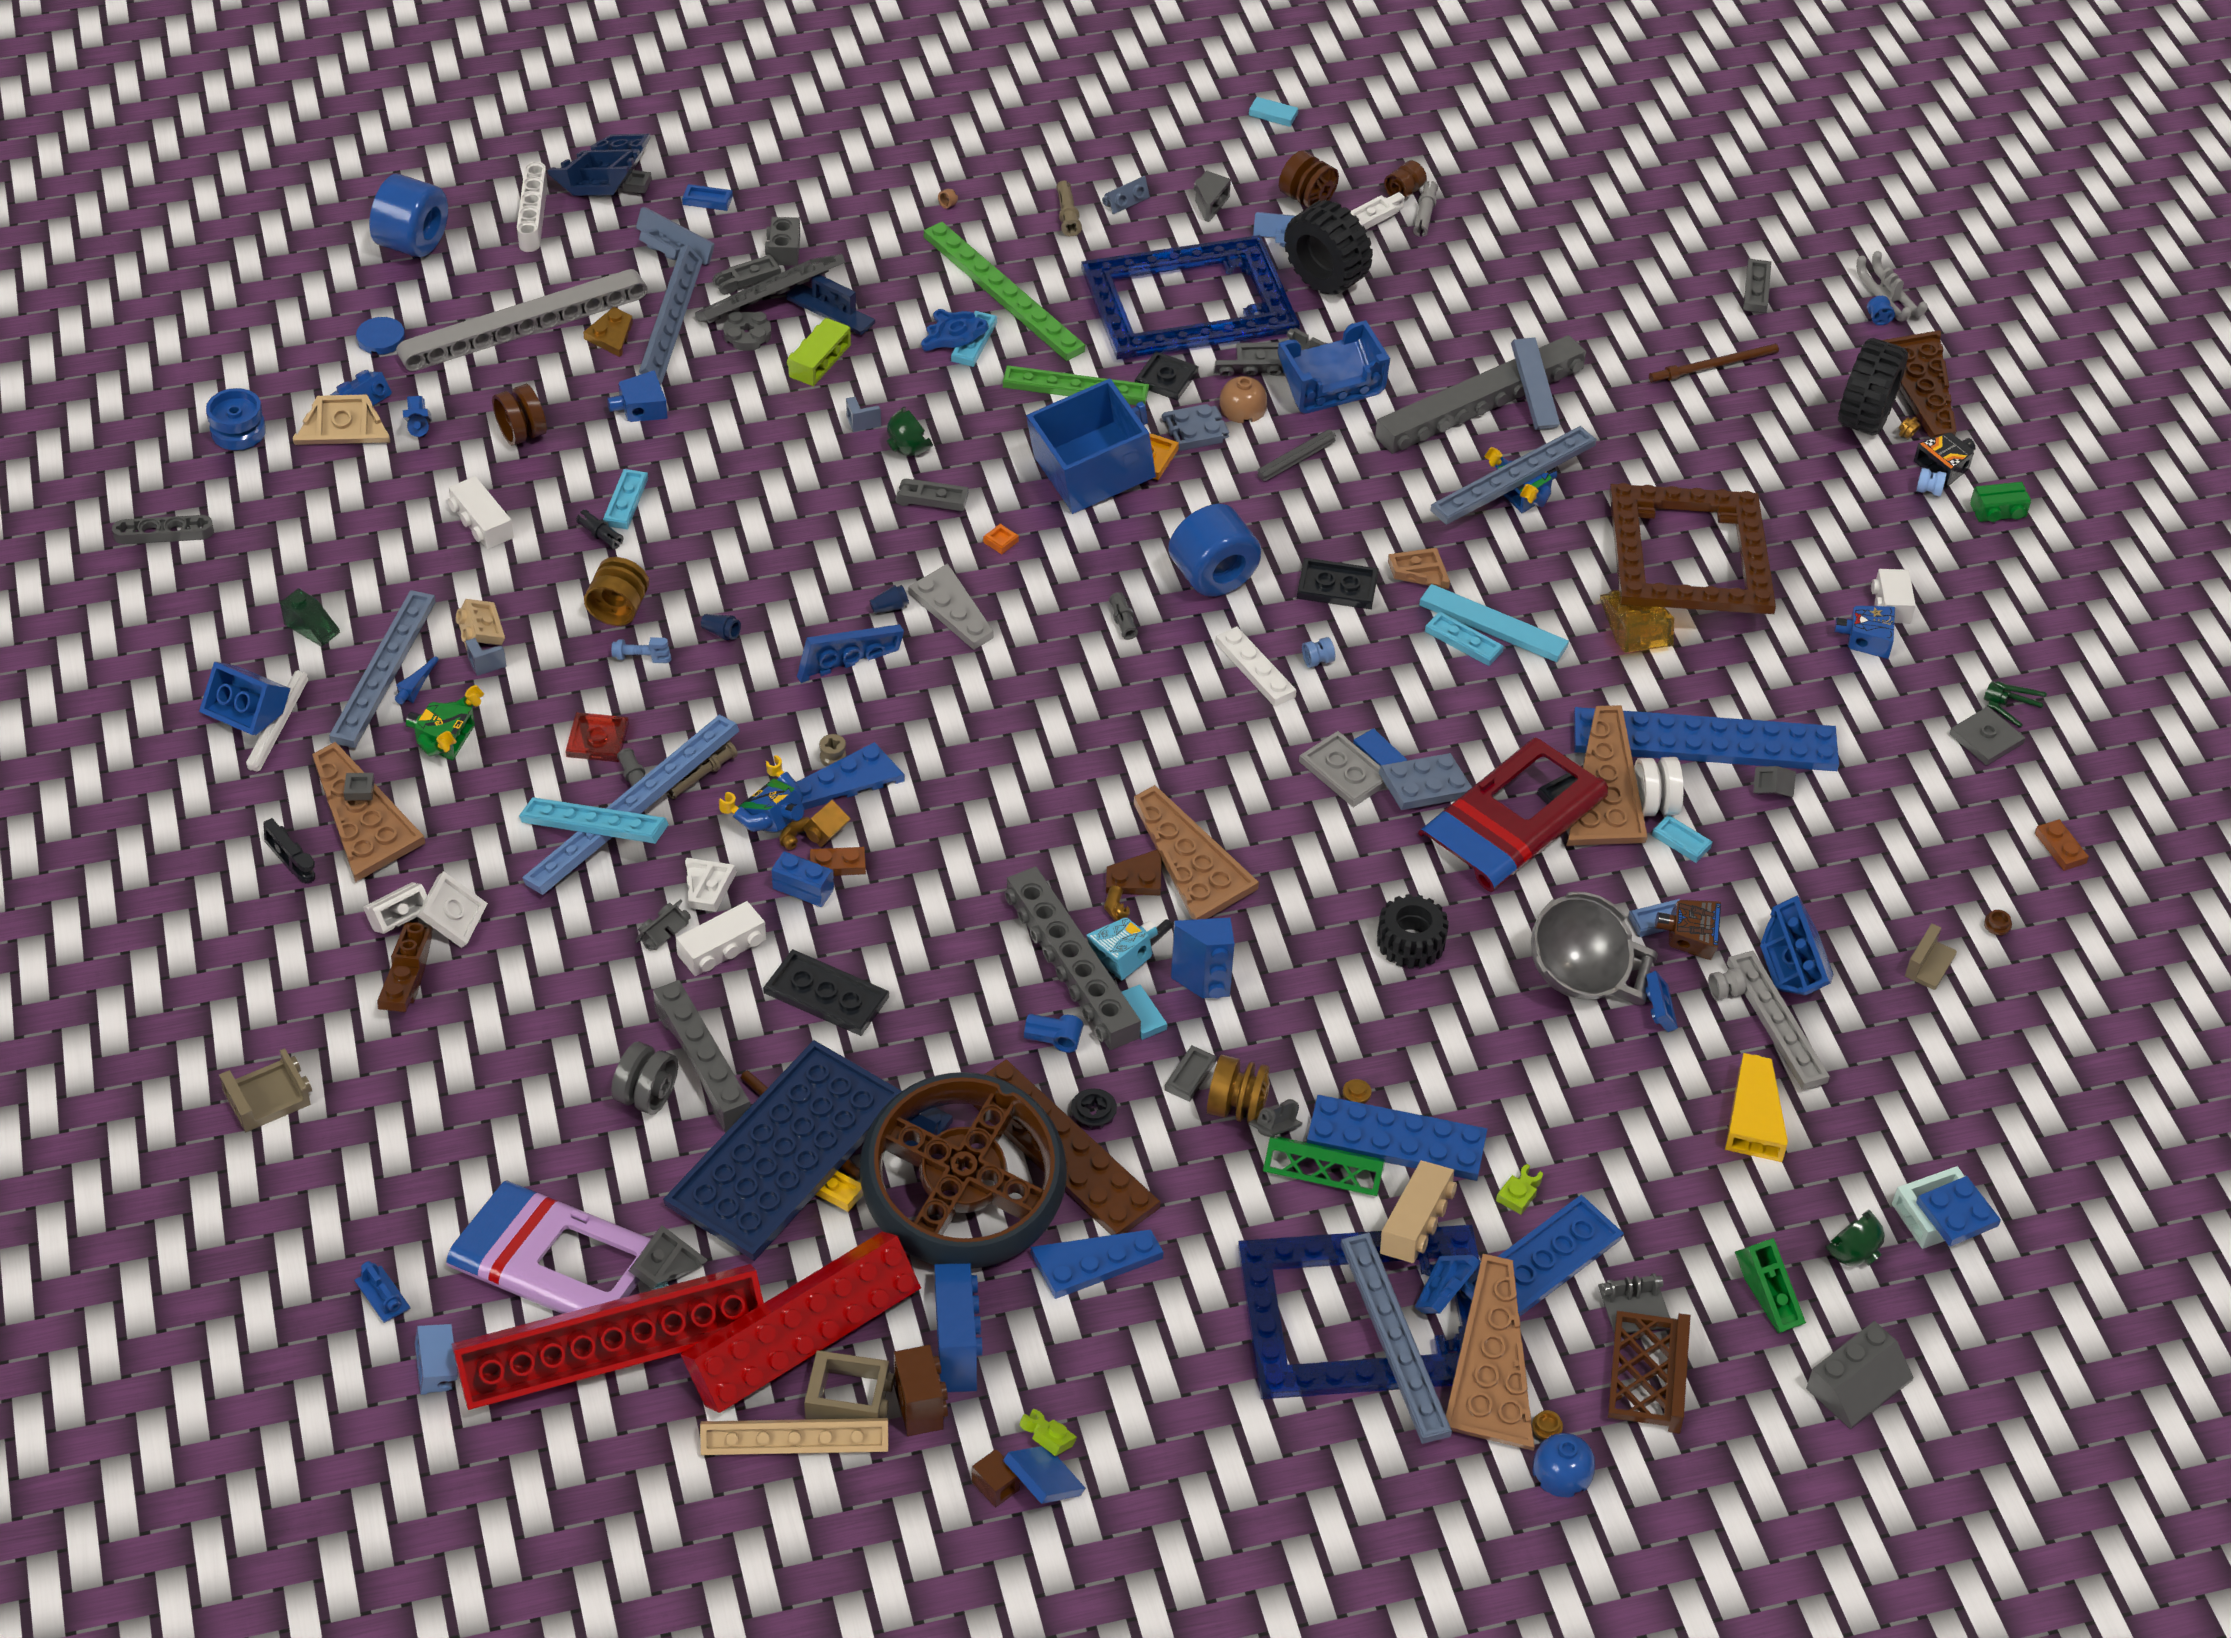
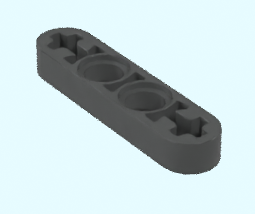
(162, 531)

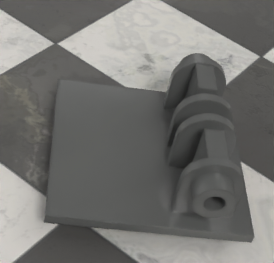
(1634, 1296)

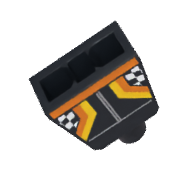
(1947, 455)

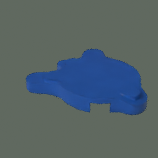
(953, 329)

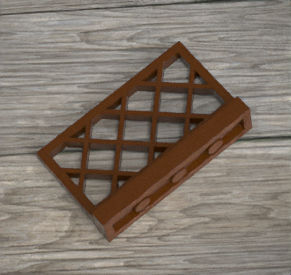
(1676, 1369)

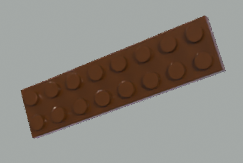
(1093, 1175)

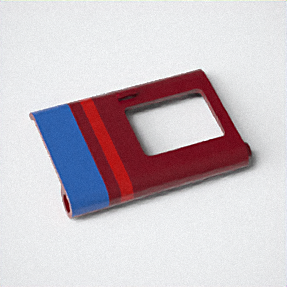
(1496, 838)

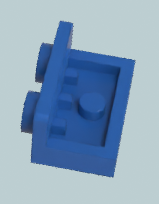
(368, 384)

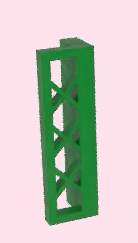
(1327, 1154)

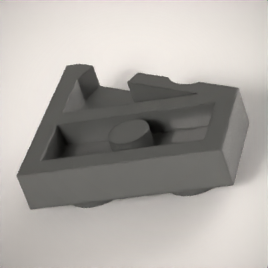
(665, 1259)

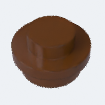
(1998, 922)

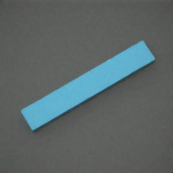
(1494, 623)
(594, 820)

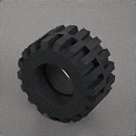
(1416, 915)

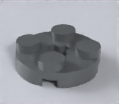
(738, 322)

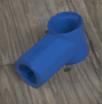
(1061, 1032)

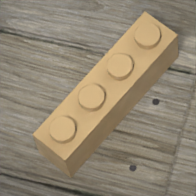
(1418, 1212)

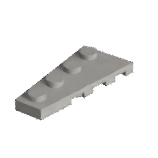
(951, 604)

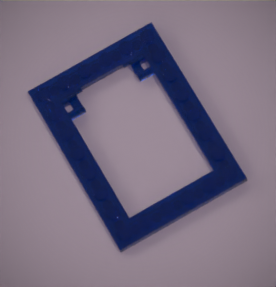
(1247, 253)
(1281, 1380)

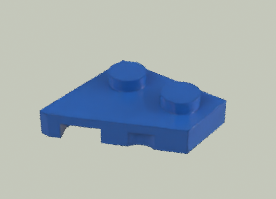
(1445, 1281)

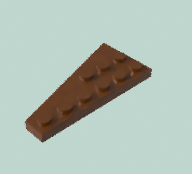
(1926, 382)

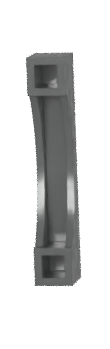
(717, 1078)

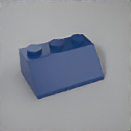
(243, 698)
(1203, 956)

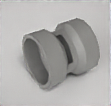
(1726, 984)

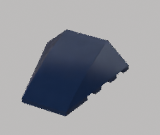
(603, 167)

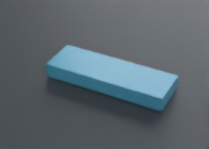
(970, 352)
(625, 498)
(1464, 638)

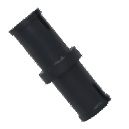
(599, 529)

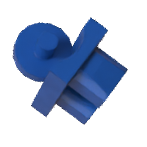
(417, 416)

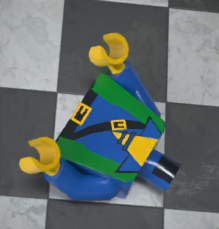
(1530, 493)
(770, 806)

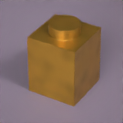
(826, 823)

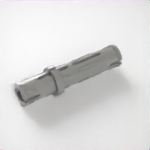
(1427, 202)

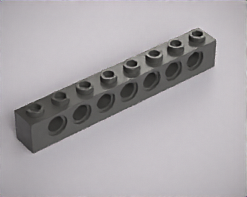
(1073, 958)

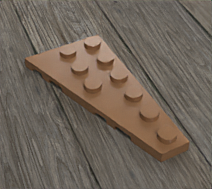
(1609, 756)
(369, 830)
(1197, 864)

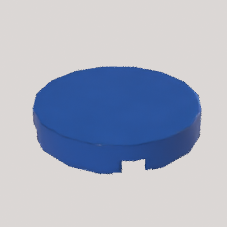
(380, 335)

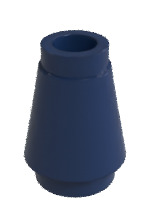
(890, 600)
(722, 625)

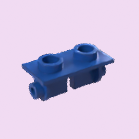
(381, 1292)

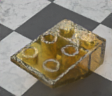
(1638, 626)

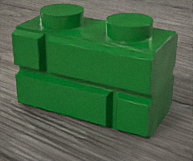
(2000, 501)

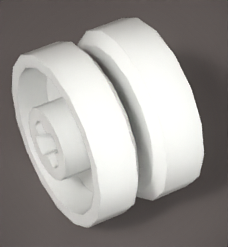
(1659, 785)

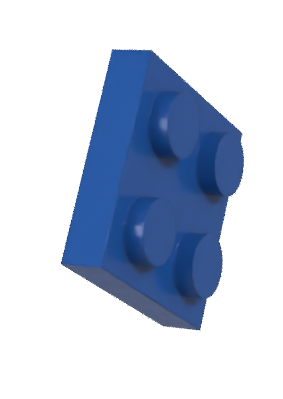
(1958, 1211)

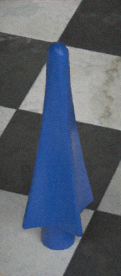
(411, 685)

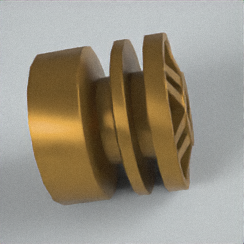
(616, 591)
(1238, 1089)

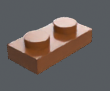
(2061, 845)
(841, 860)

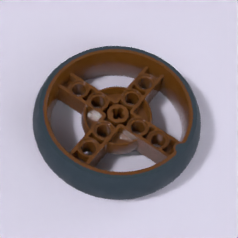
(1000, 1103)

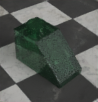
(308, 617)

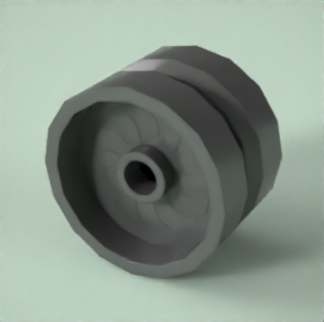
(644, 1078)

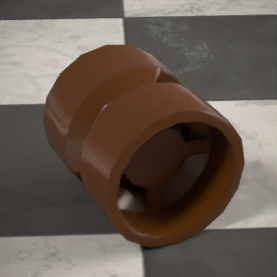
(1406, 179)

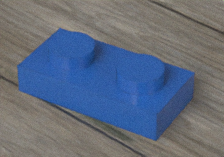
(1659, 995)

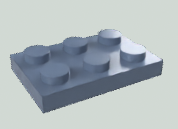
(1425, 781)

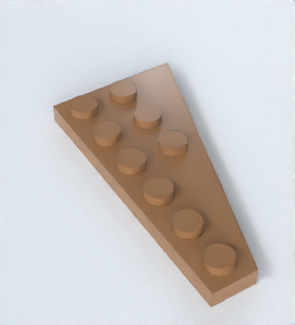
(1490, 1376)

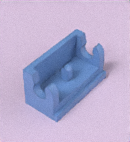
(435, 1358)

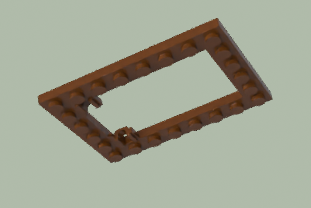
(1737, 508)

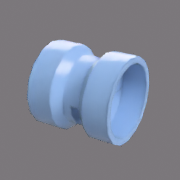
(1931, 482)

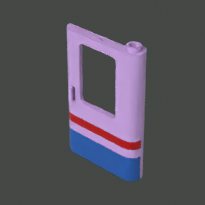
(518, 1230)

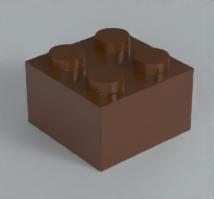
(920, 1390)

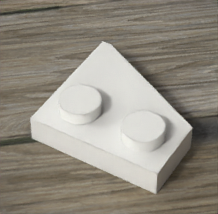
(708, 883)

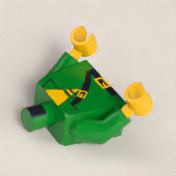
(445, 725)

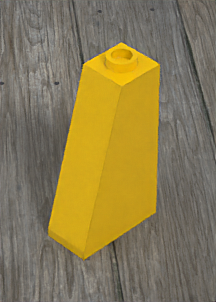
(1756, 1113)

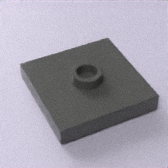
(1987, 735)

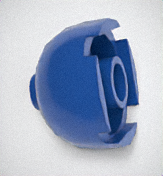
(1564, 1465)

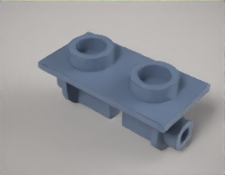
(1127, 195)

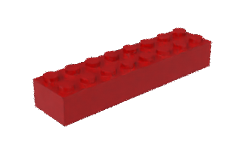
(800, 1321)

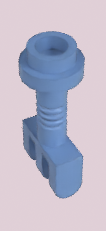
(657, 648)

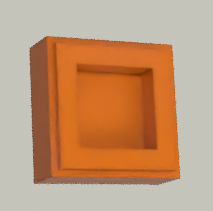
(1001, 539)

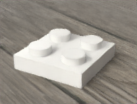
(452, 909)

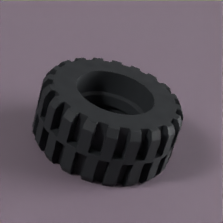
(1328, 247)
(1872, 386)

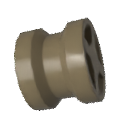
(832, 749)

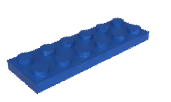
(1397, 1136)
(1556, 1251)

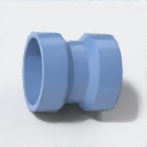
(1318, 652)

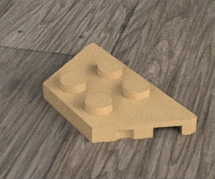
(341, 421)

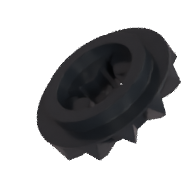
(1085, 1100)

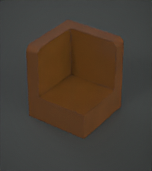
(995, 1478)

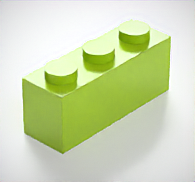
(819, 351)

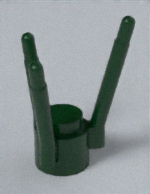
(1999, 693)

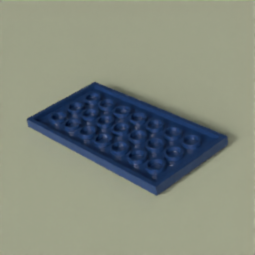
(781, 1150)

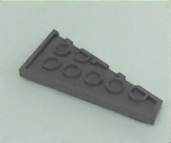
(776, 284)

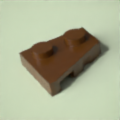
(1137, 875)

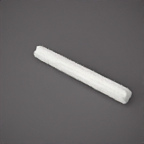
(271, 732)

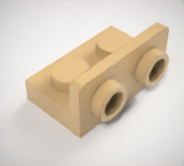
(480, 621)

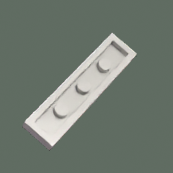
(1255, 666)

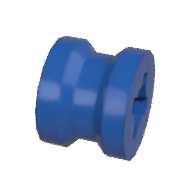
(1880, 310)

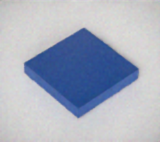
(1044, 1474)

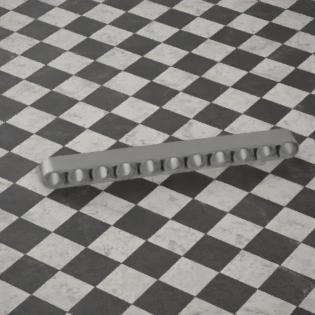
(521, 320)

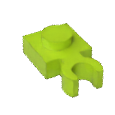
(1519, 1192)
(1050, 1435)

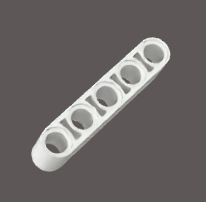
(532, 206)

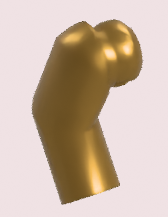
(788, 835)
(1113, 906)

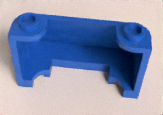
(1337, 370)

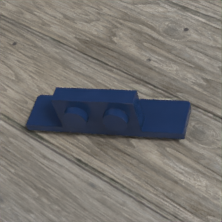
(831, 302)

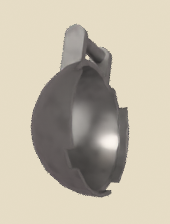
(1588, 949)

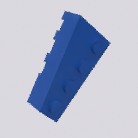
(957, 1326)

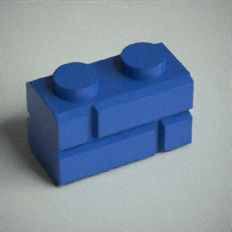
(802, 879)

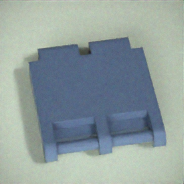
(1197, 426)

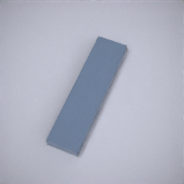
(1535, 383)

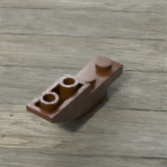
(407, 967)

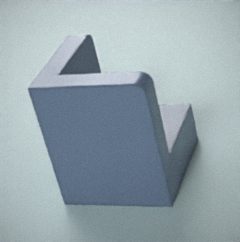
(862, 418)
(485, 660)

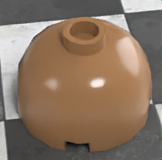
(1243, 399)

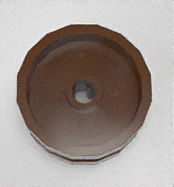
(519, 414)

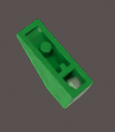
(1770, 1284)

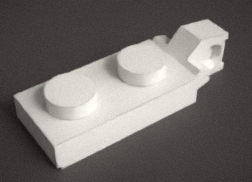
(1378, 209)

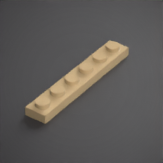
(794, 1436)

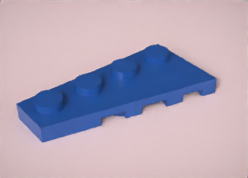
(846, 649)
(847, 776)
(1089, 1261)

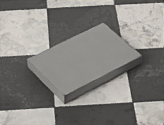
(1344, 768)

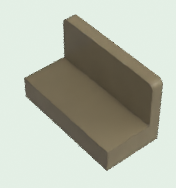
(1930, 959)

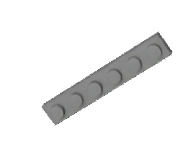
(1779, 1022)

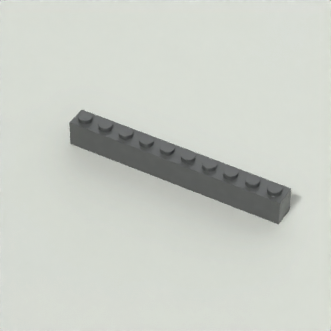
(1473, 397)

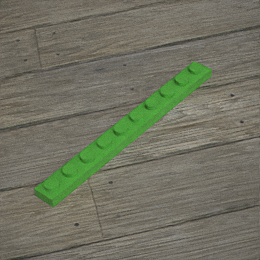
(1004, 291)

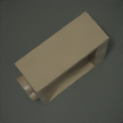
(827, 1362)

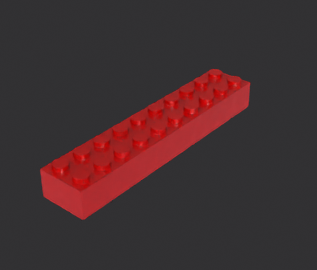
(602, 1337)

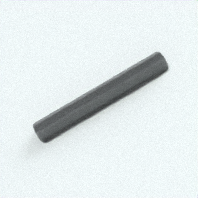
(1296, 455)

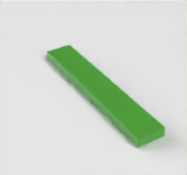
(1067, 384)

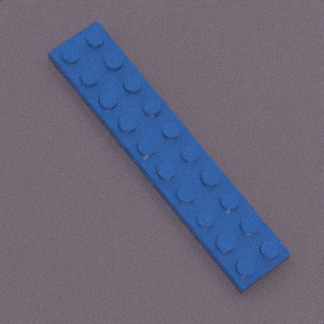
(1721, 740)

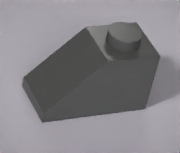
(1211, 193)

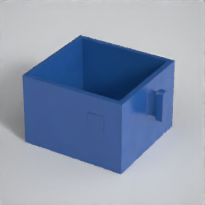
(1092, 445)

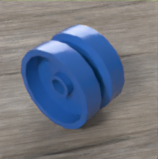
(235, 419)

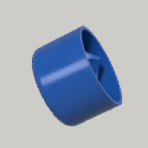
(408, 215)
(1215, 550)

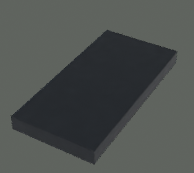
(826, 992)

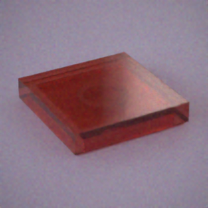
(597, 737)

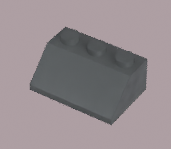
(1860, 1375)

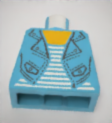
(1123, 945)

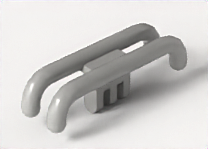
(1890, 286)

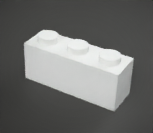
(480, 512)
(721, 938)

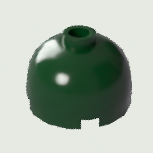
(907, 434)
(1858, 1241)

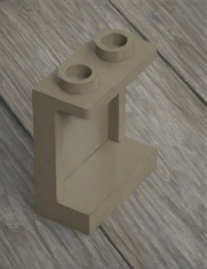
(267, 1092)

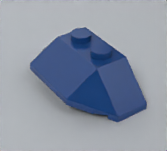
(1795, 950)

